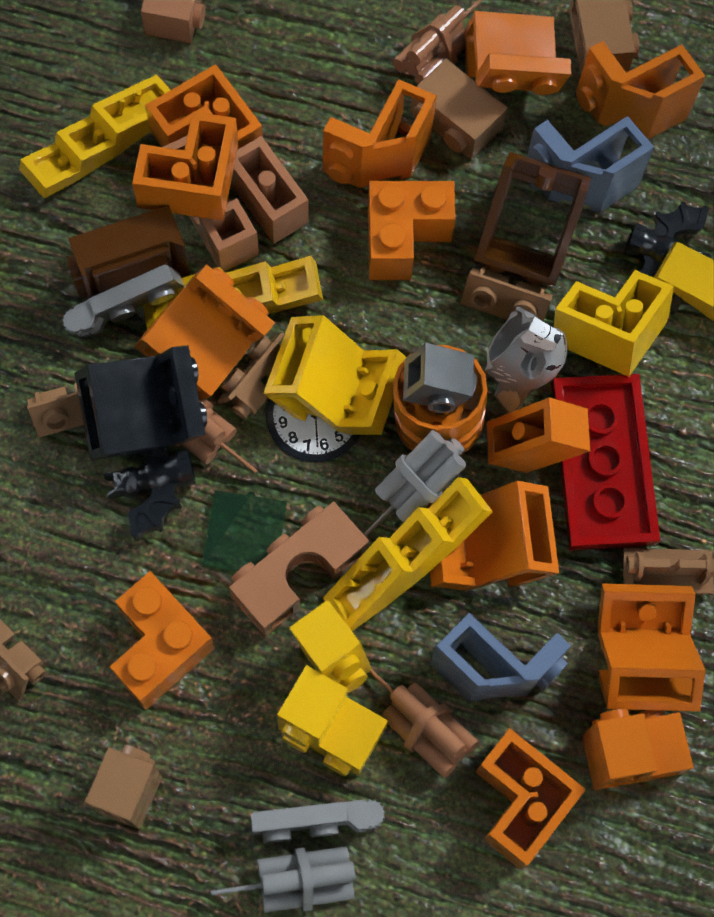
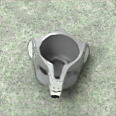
(524, 357)

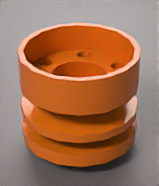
(416, 421)

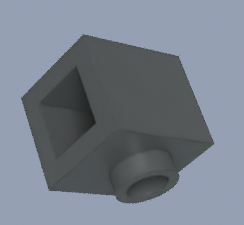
(439, 378)

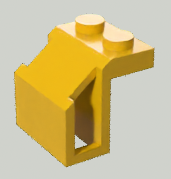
(333, 377)

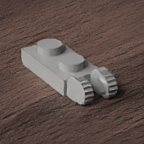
(120, 301)
(320, 819)

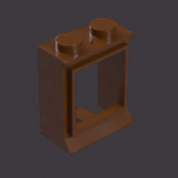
(126, 251)
(503, 255)

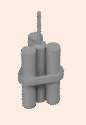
(420, 476)
(303, 879)

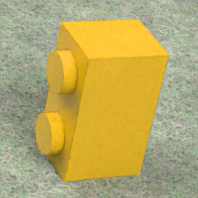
(332, 646)

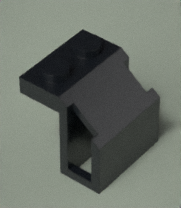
(140, 403)

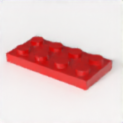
(612, 486)

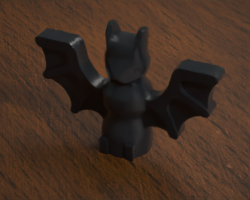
(655, 244)
(159, 476)

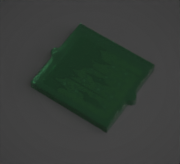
(241, 529)

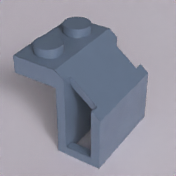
(596, 159)
(510, 674)

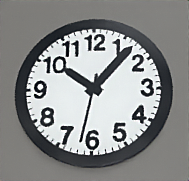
(306, 440)

